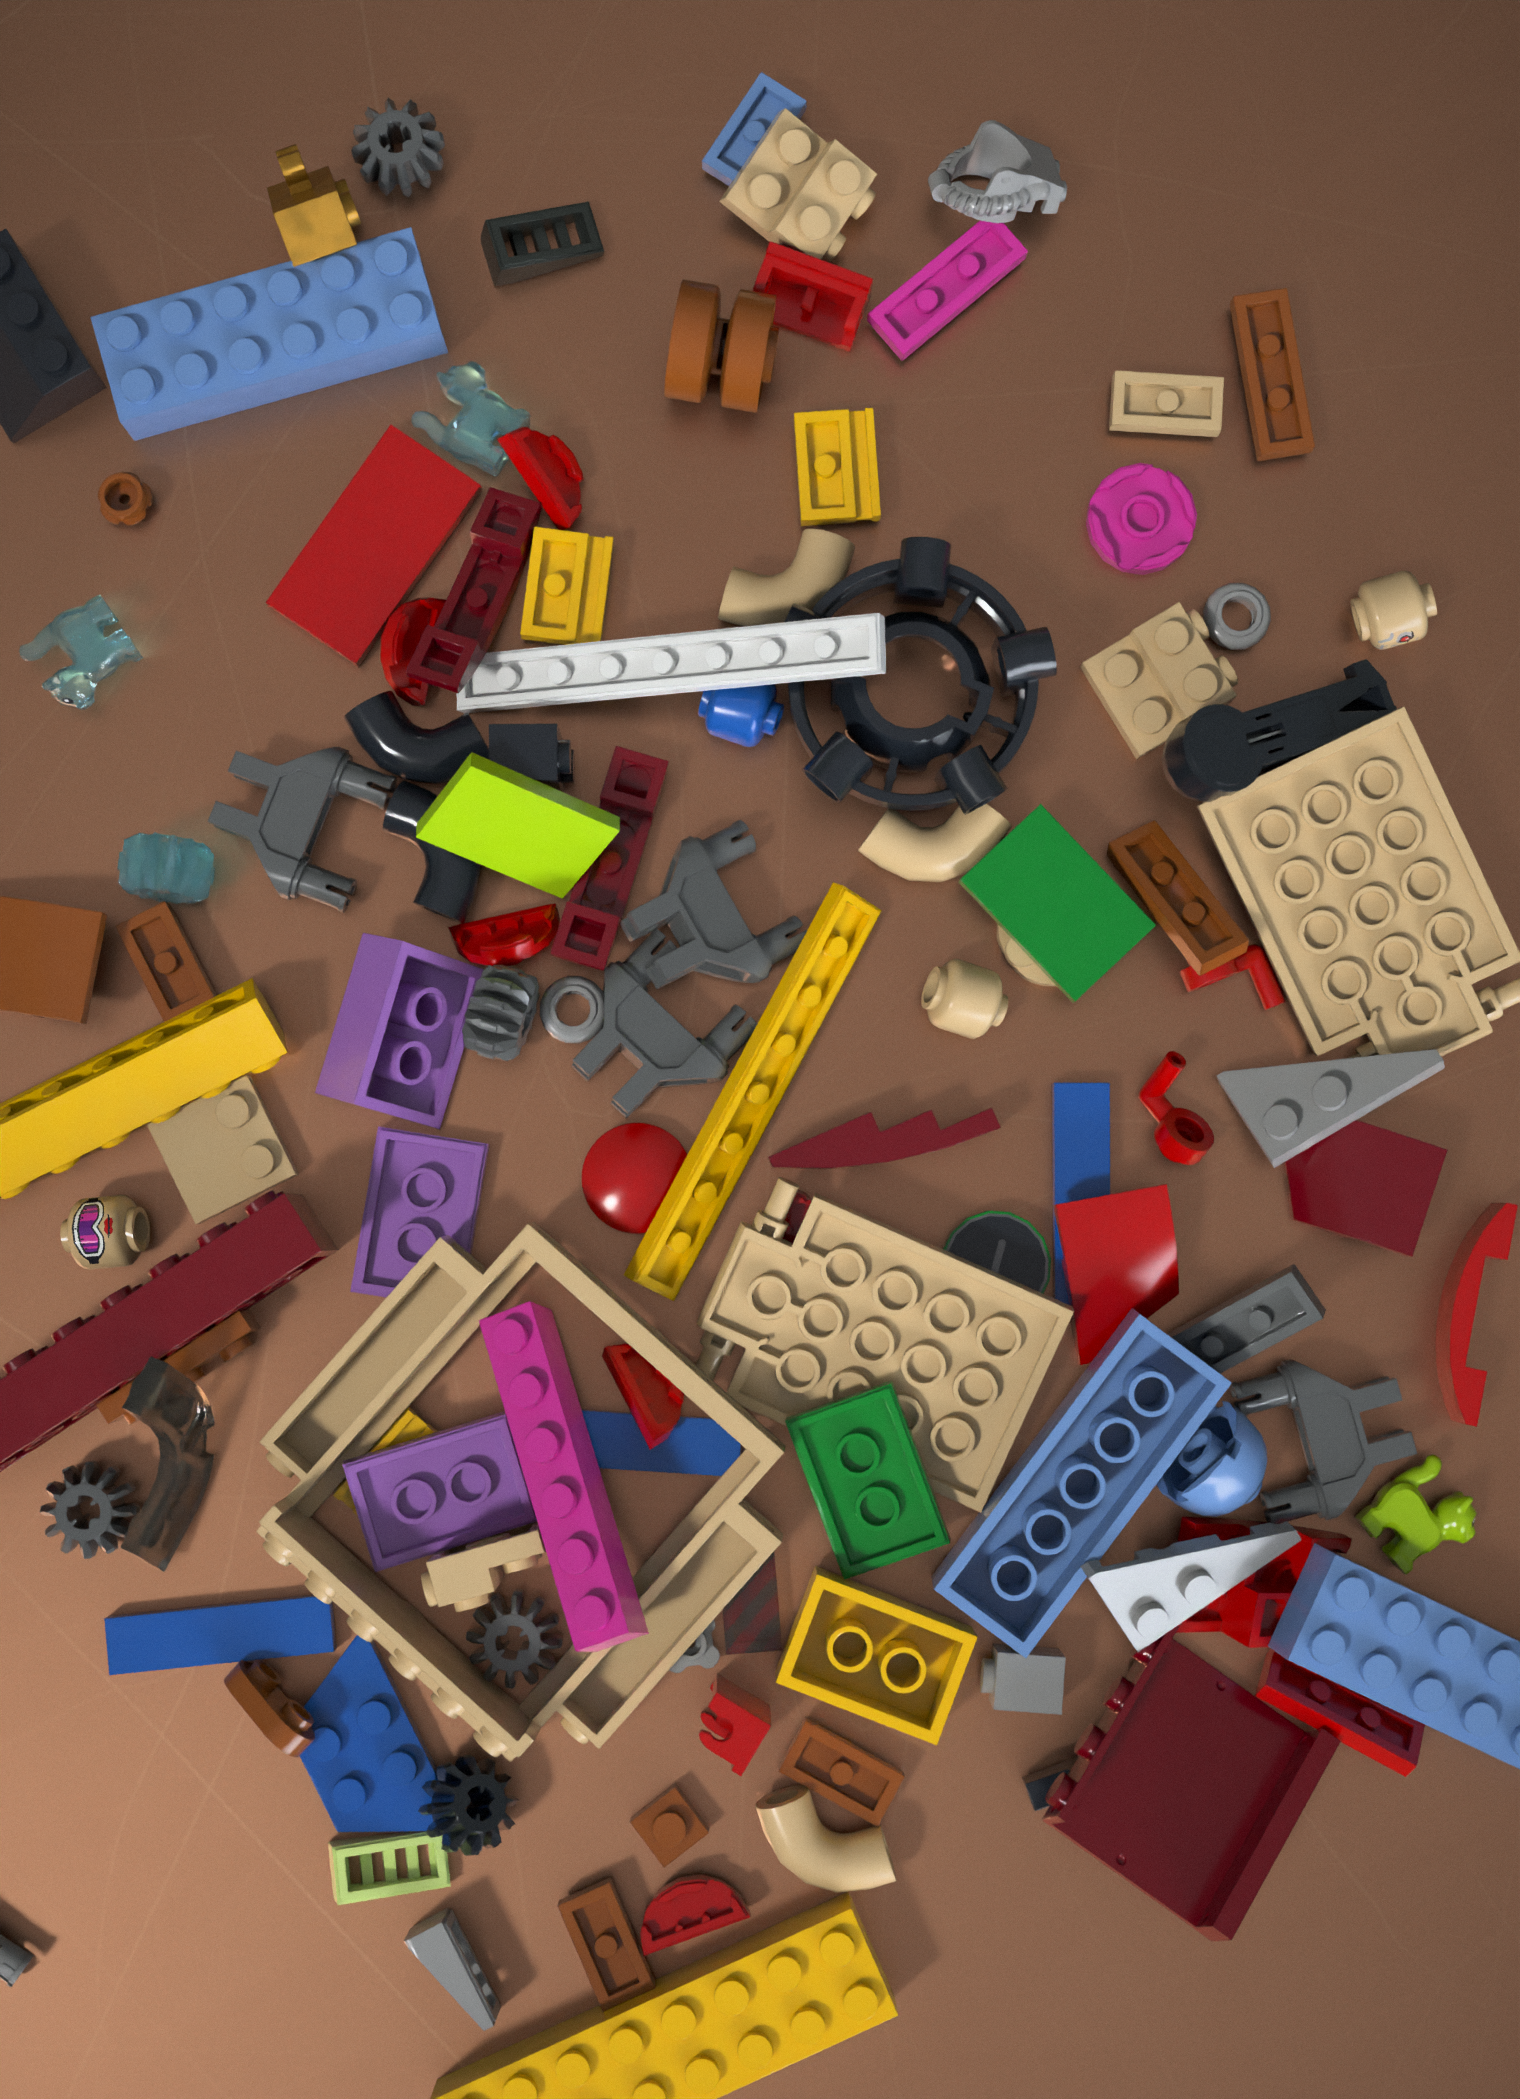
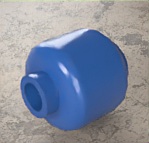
(741, 713)

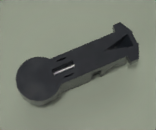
(1226, 749)

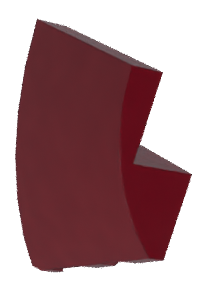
(1366, 1185)

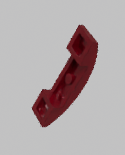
(480, 593)
(604, 890)

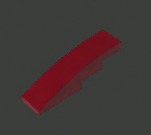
(863, 1144)

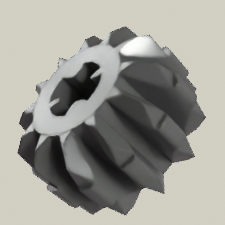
(377, 148)
(500, 1012)
(80, 1488)
(530, 1652)

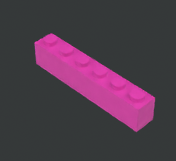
(563, 1478)

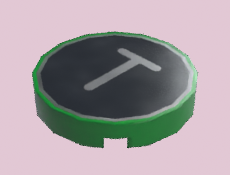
(1003, 1246)

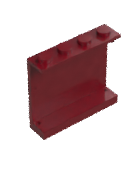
(1188, 1786)

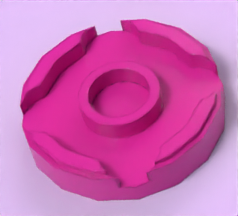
(1141, 519)

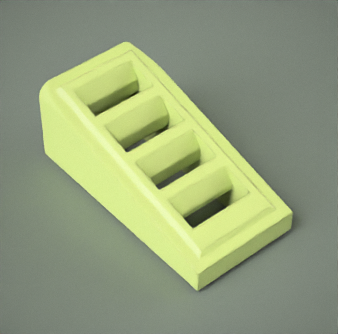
(368, 1889)

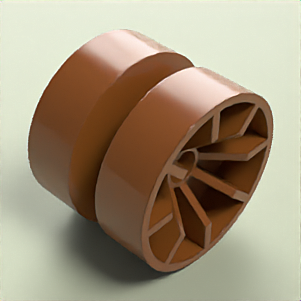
(735, 348)

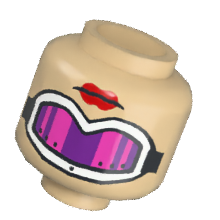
(105, 1232)

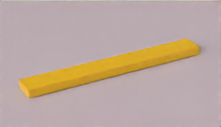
(752, 1092)

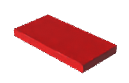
(374, 545)

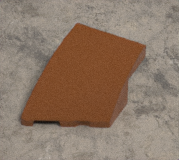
(48, 958)

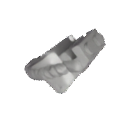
(1018, 172)

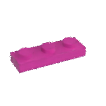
(946, 286)

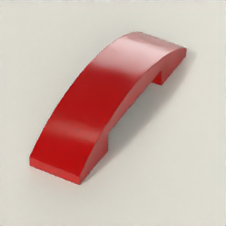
(1490, 1239)

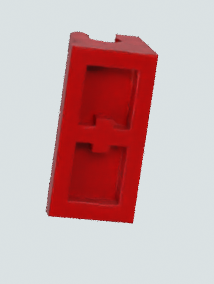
(814, 295)
(739, 1720)

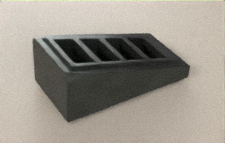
(527, 265)

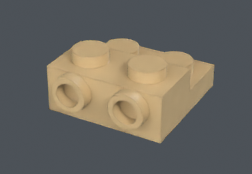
(800, 188)
(1159, 677)
(474, 1570)

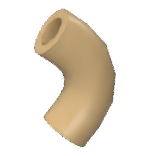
(767, 599)
(936, 851)
(816, 1853)

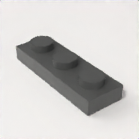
(1252, 1320)

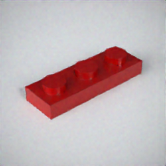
(1345, 1714)

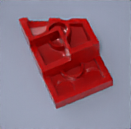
(1116, 1259)
(1255, 1604)

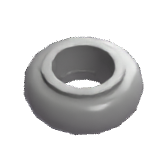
(1243, 594)
(551, 999)

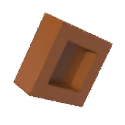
(669, 1825)

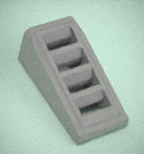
(451, 1960)

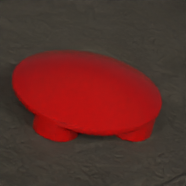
(630, 1174)

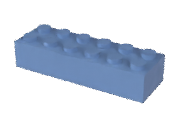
(269, 335)
(1079, 1482)
(1404, 1652)

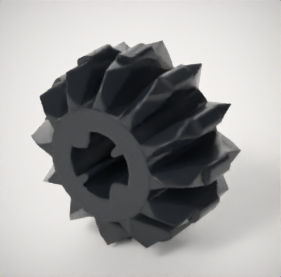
(482, 1819)

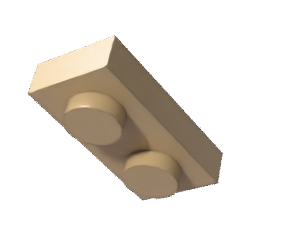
(1166, 403)

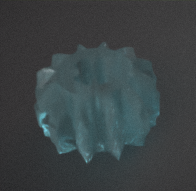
(166, 868)

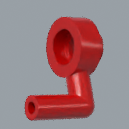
(1258, 967)
(1180, 1132)

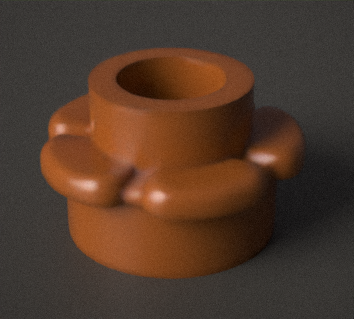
(124, 484)

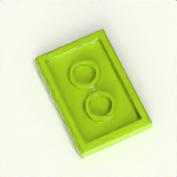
(517, 826)

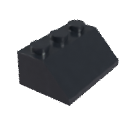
(40, 357)

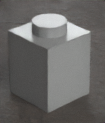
(1024, 1683)

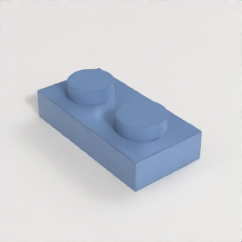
(748, 126)

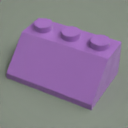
(399, 1031)

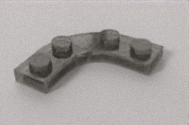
(180, 1419)

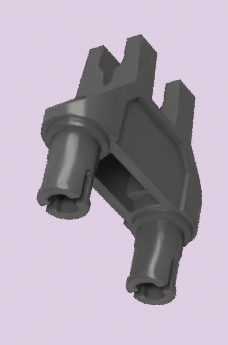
(294, 815)
(706, 919)
(654, 1038)
(1330, 1436)

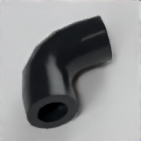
(408, 749)
(448, 878)

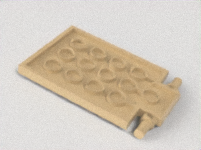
(1367, 895)
(874, 1307)

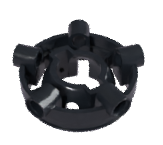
(1019, 657)

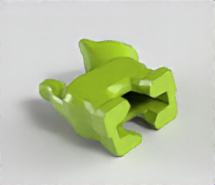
(1415, 1526)

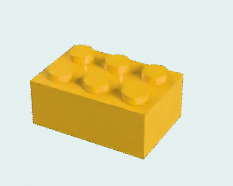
(875, 1655)

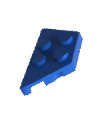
(367, 1748)

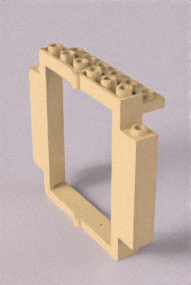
(378, 1380)

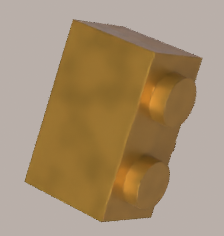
(311, 209)

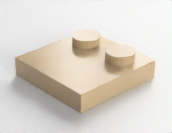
(223, 1150)

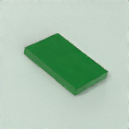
(1057, 903)
(868, 1480)

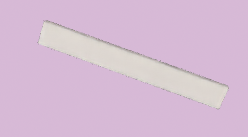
(678, 663)

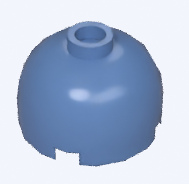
(1218, 1465)

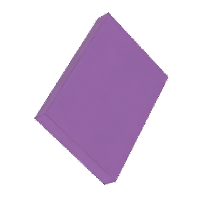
(414, 1196)
(439, 1491)

